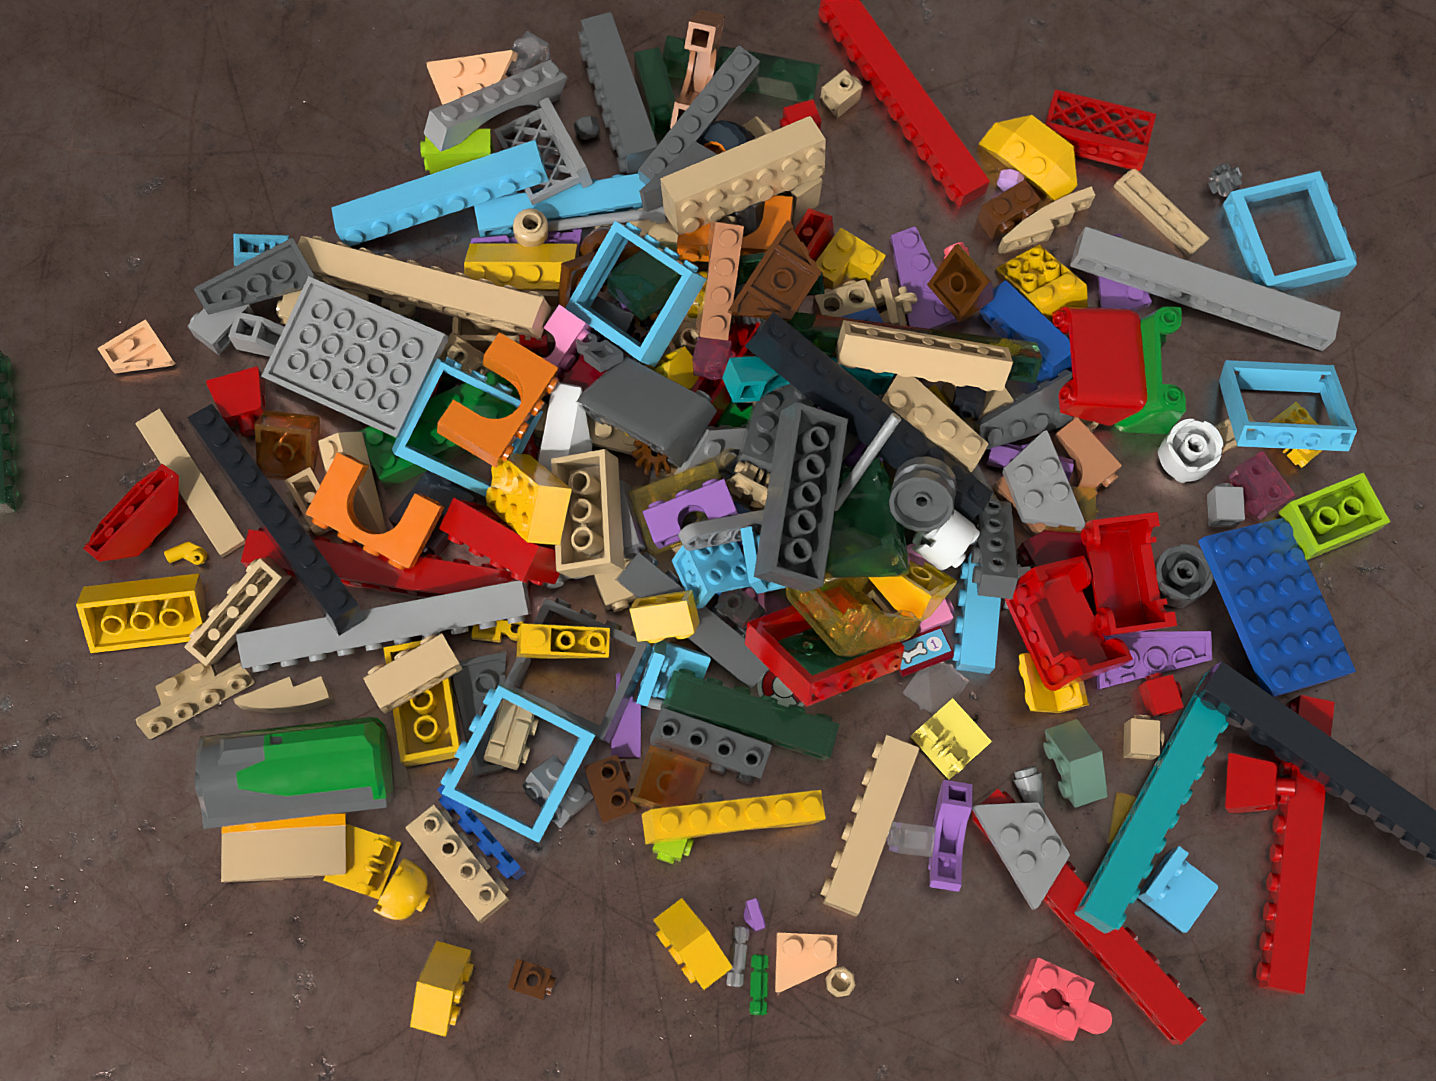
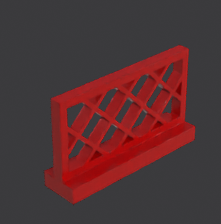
(1093, 144)

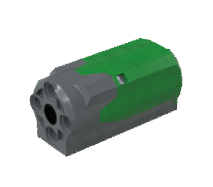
(293, 772)

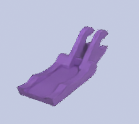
(627, 736)

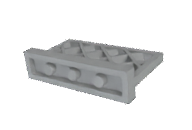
(559, 138)

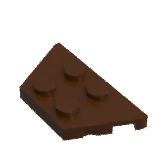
(779, 279)

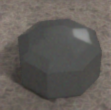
(586, 127)

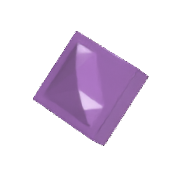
(753, 915)

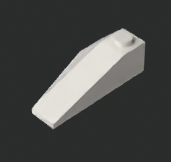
(565, 426)

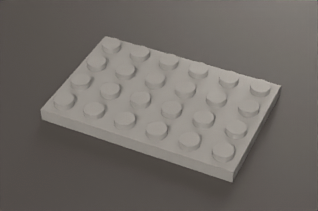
(354, 356)

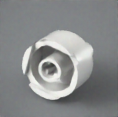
(1176, 449)
(948, 543)

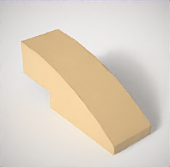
(287, 697)

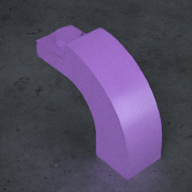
(950, 822)

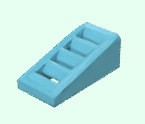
(252, 240)

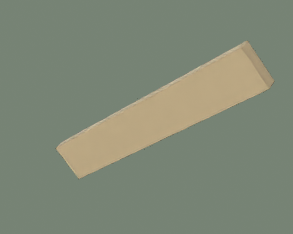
(192, 483)

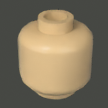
(530, 227)

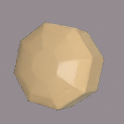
(840, 981)

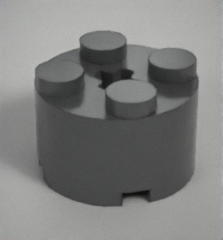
(1194, 572)

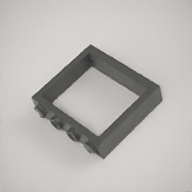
(628, 682)

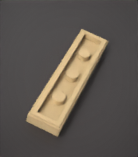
(1161, 212)

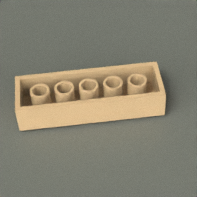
(743, 176)

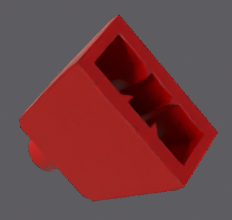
(240, 398)
(1255, 785)

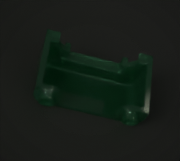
(864, 531)

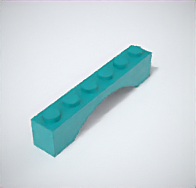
(751, 379)

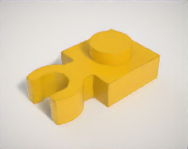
(494, 634)

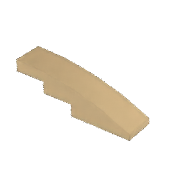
(1041, 224)

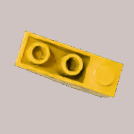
(562, 641)

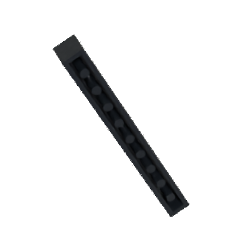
(846, 397)
(276, 520)
(1321, 758)

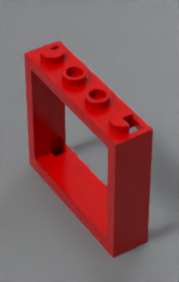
(762, 641)

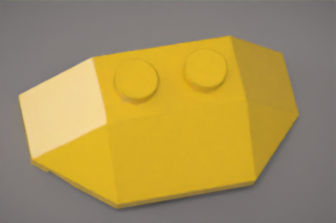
(1036, 153)

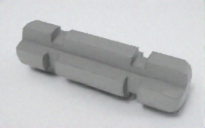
(738, 956)

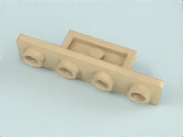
(191, 694)

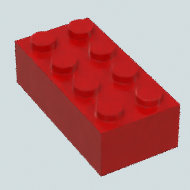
(492, 537)

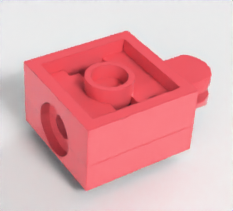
(1058, 1002)

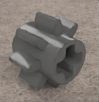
(1225, 179)

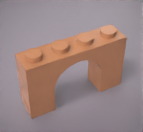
(703, 42)
(724, 255)
(1092, 466)

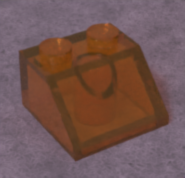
(286, 443)
(667, 780)

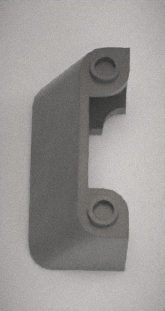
(649, 408)

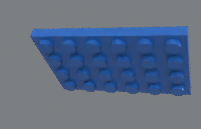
(1276, 607)

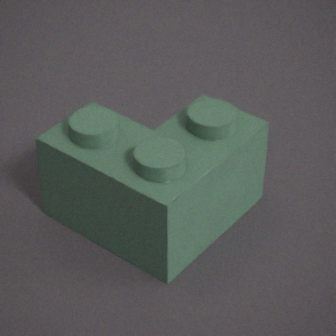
(1077, 761)

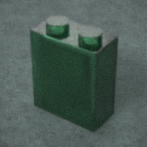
(654, 88)
(642, 283)

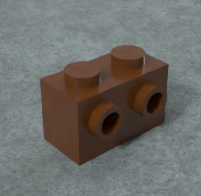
(1008, 209)
(610, 789)

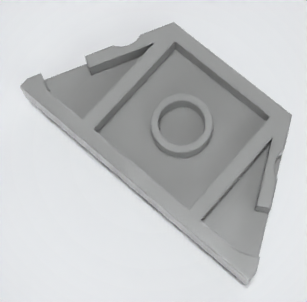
(715, 444)
(1042, 487)
(1025, 845)

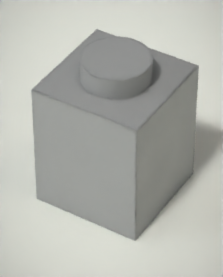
(1225, 506)

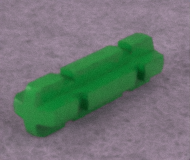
(759, 984)

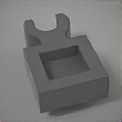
(599, 355)

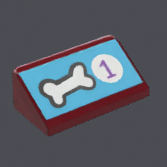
(925, 651)

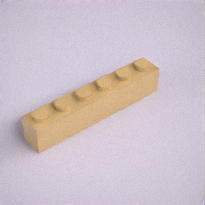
(923, 356)
(870, 826)

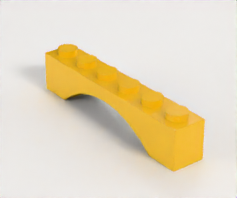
(732, 815)

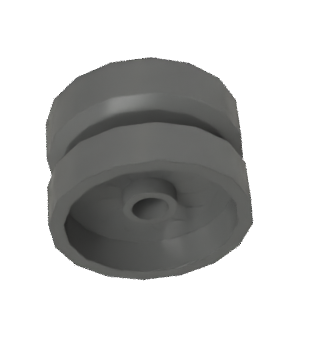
(923, 494)

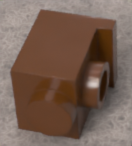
(522, 971)

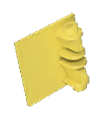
(950, 739)

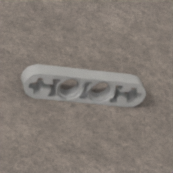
(719, 530)

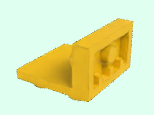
(1045, 700)

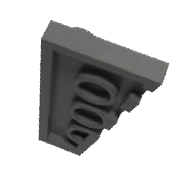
(263, 277)
(1027, 415)
(470, 690)

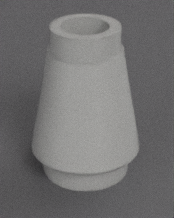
(1030, 785)

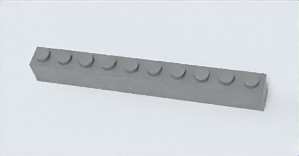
(1205, 288)
(384, 624)

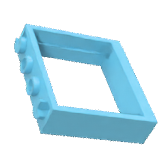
(1252, 247)
(673, 311)
(1287, 378)
(435, 464)
(557, 792)

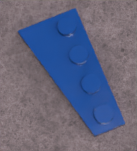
(487, 842)

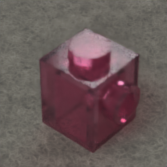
(711, 357)

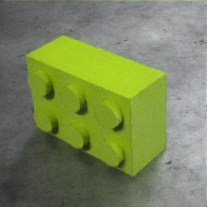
(1335, 516)

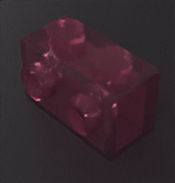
(1262, 485)

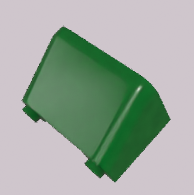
(1164, 401)

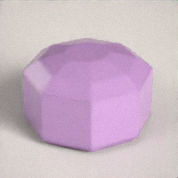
(1009, 178)

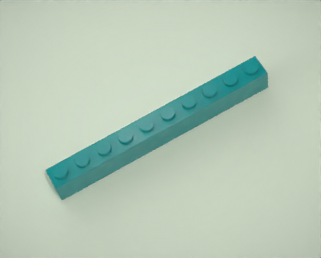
(1151, 816)

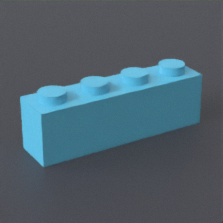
(975, 626)

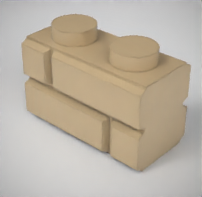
(510, 735)

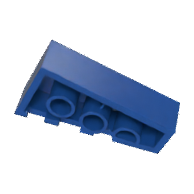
(1019, 320)

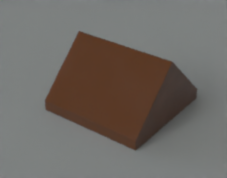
(961, 284)

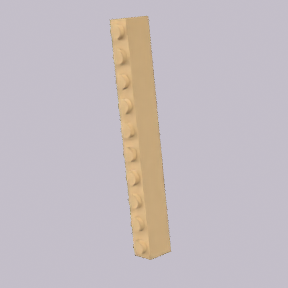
(426, 287)

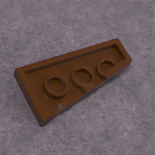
(574, 270)

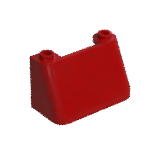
(1105, 363)
(1125, 574)
(1061, 625)

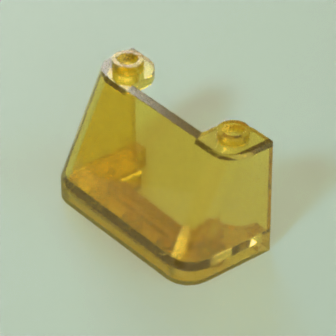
(849, 618)

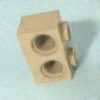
(840, 299)

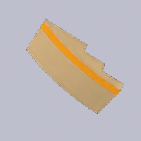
(284, 849)

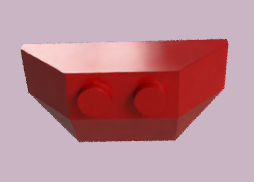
(137, 517)

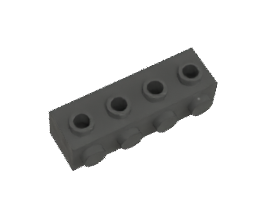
(995, 551)
(711, 745)

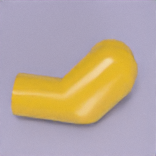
(188, 551)

